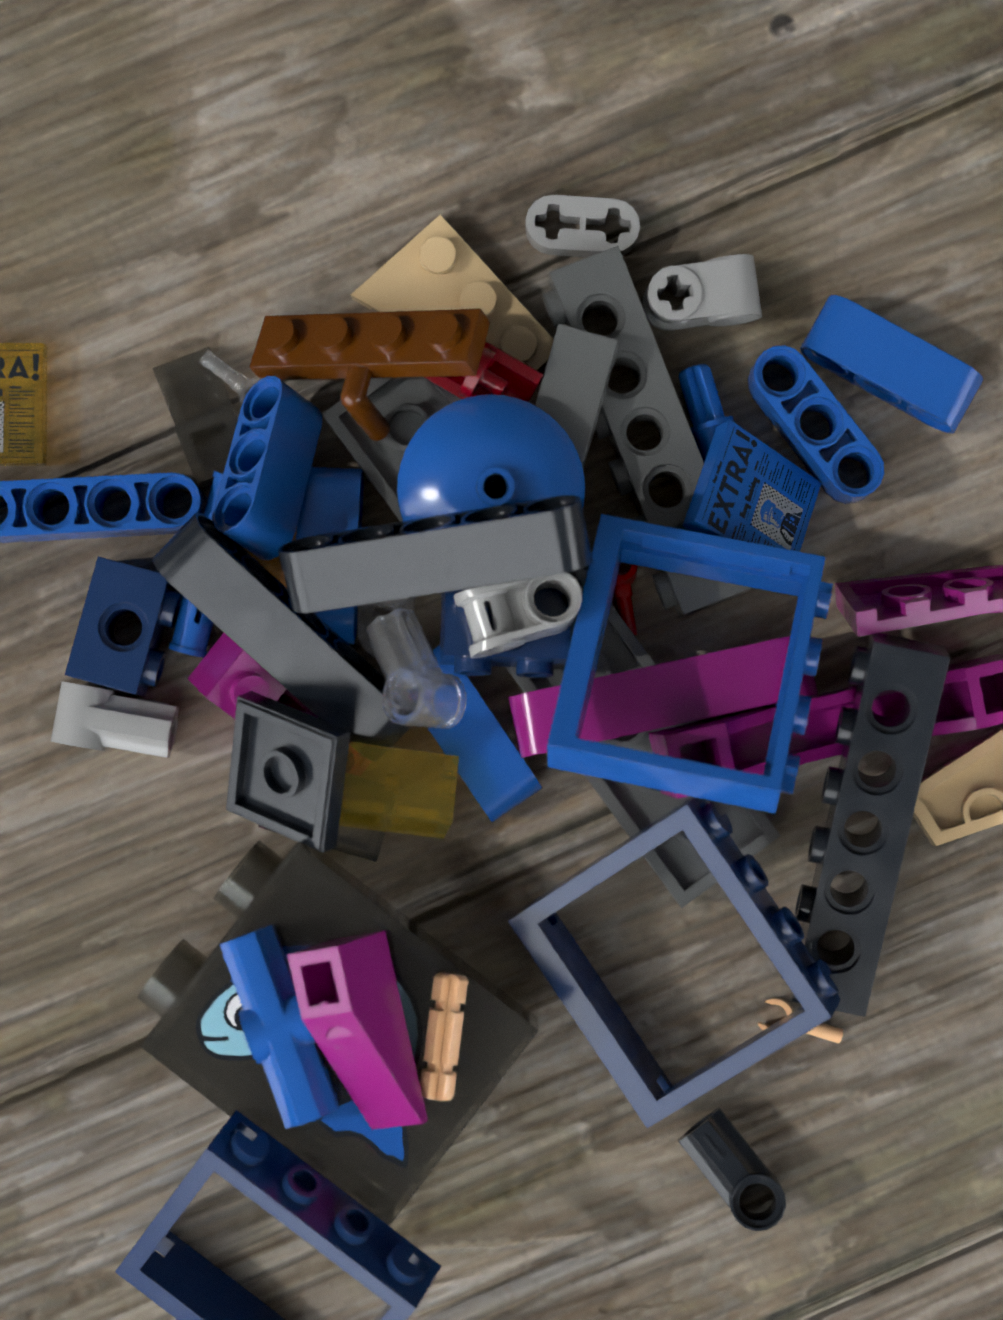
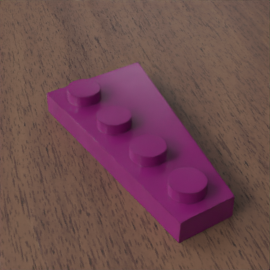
(919, 599)

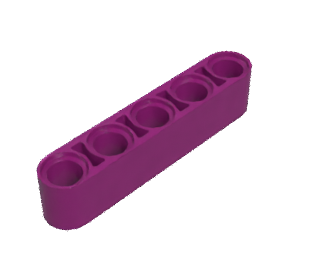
(663, 694)

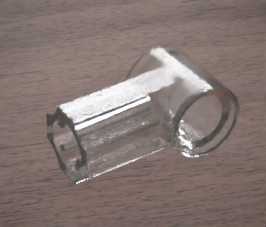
(415, 685)

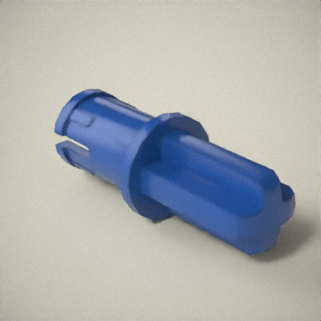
(702, 404)

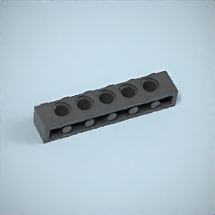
(606, 285)

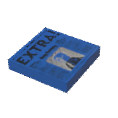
(751, 492)

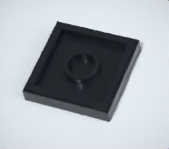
(287, 771)

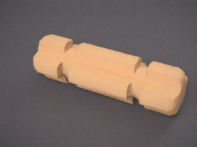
(443, 1036)

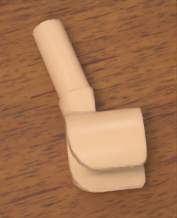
(822, 1031)

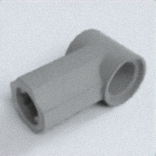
(99, 719)

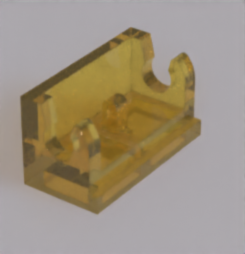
(399, 790)

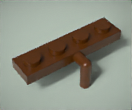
(370, 347)

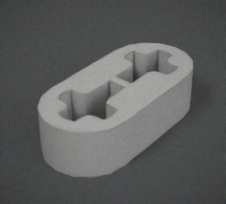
(584, 212)

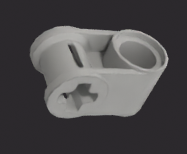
(714, 291)
(515, 613)

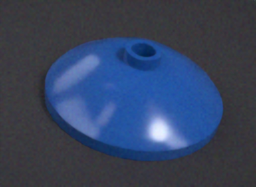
(483, 438)

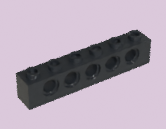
(919, 673)

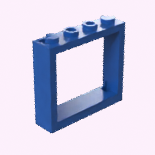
(711, 559)

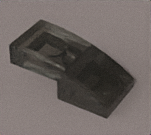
(200, 412)

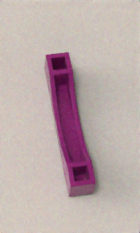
(741, 740)

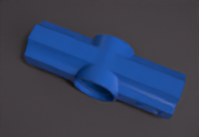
(275, 1027)

